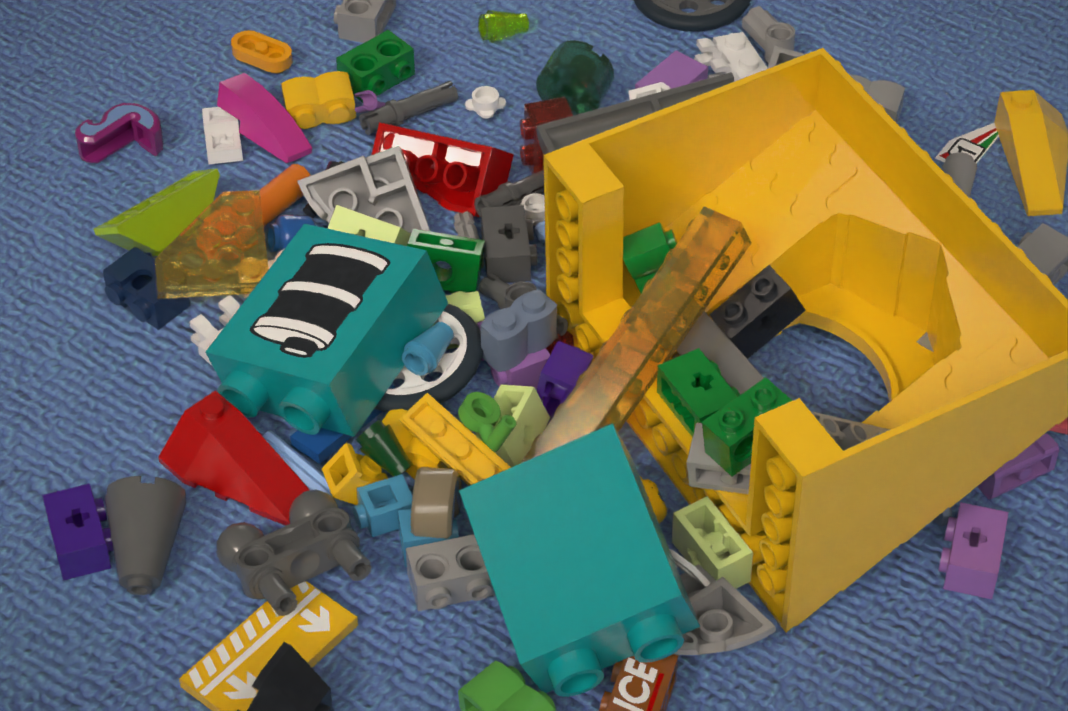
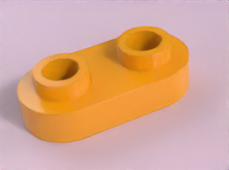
(261, 51)

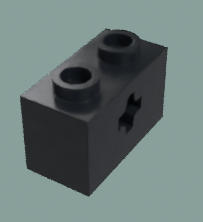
(758, 311)

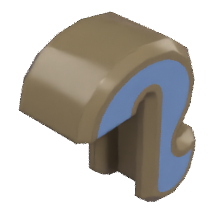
(435, 502)

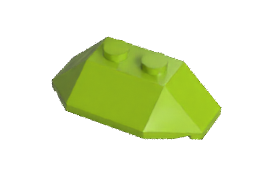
(162, 216)

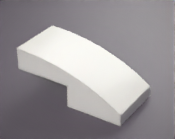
(221, 136)

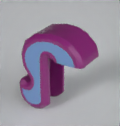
(117, 129)

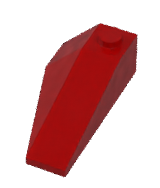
(446, 167)
(228, 456)

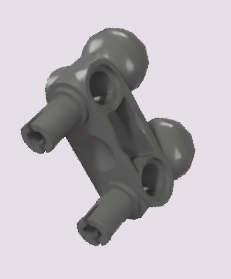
(310, 545)

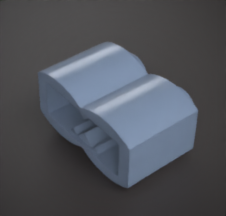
(518, 330)

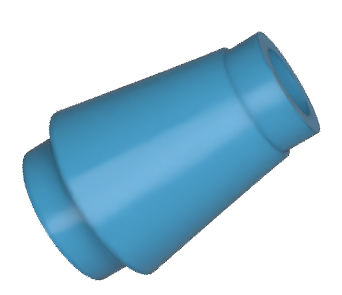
(427, 349)

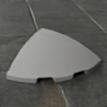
(369, 185)
(724, 618)

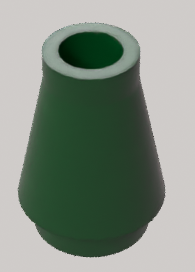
(383, 448)

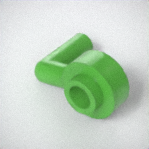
(480, 414)

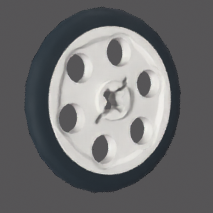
(456, 367)

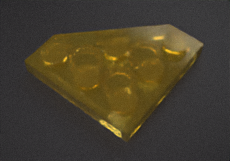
(217, 252)

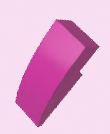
(262, 118)

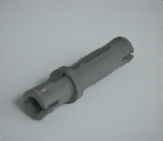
(398, 111)
(512, 193)

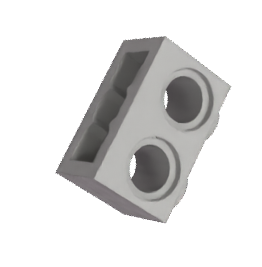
(362, 18)
(447, 573)

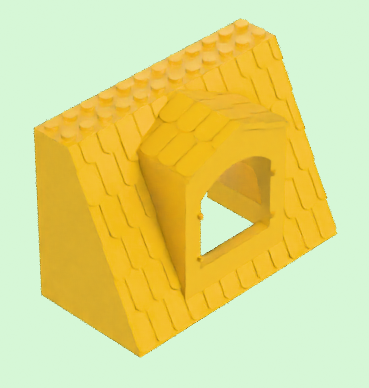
(876, 256)

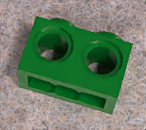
(378, 63)
(730, 429)

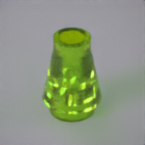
(501, 25)

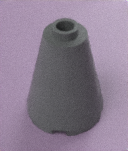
(143, 529)

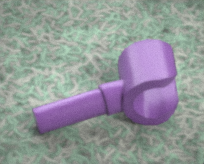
(369, 101)

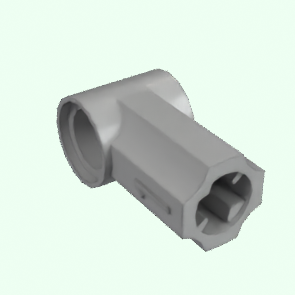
(768, 31)

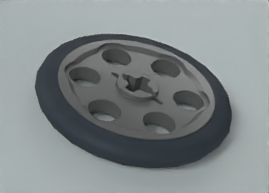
(706, 17)

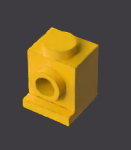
(350, 471)

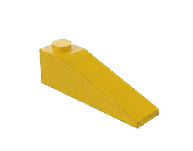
(1035, 149)

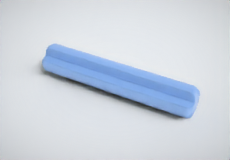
(307, 472)

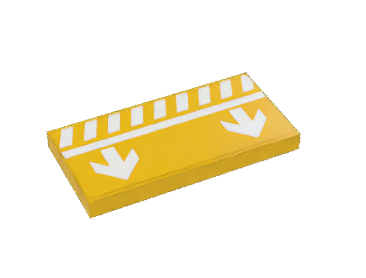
(228, 671)

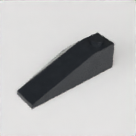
(290, 685)

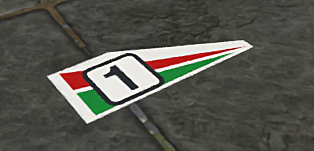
(972, 143)

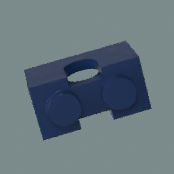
(133, 284)

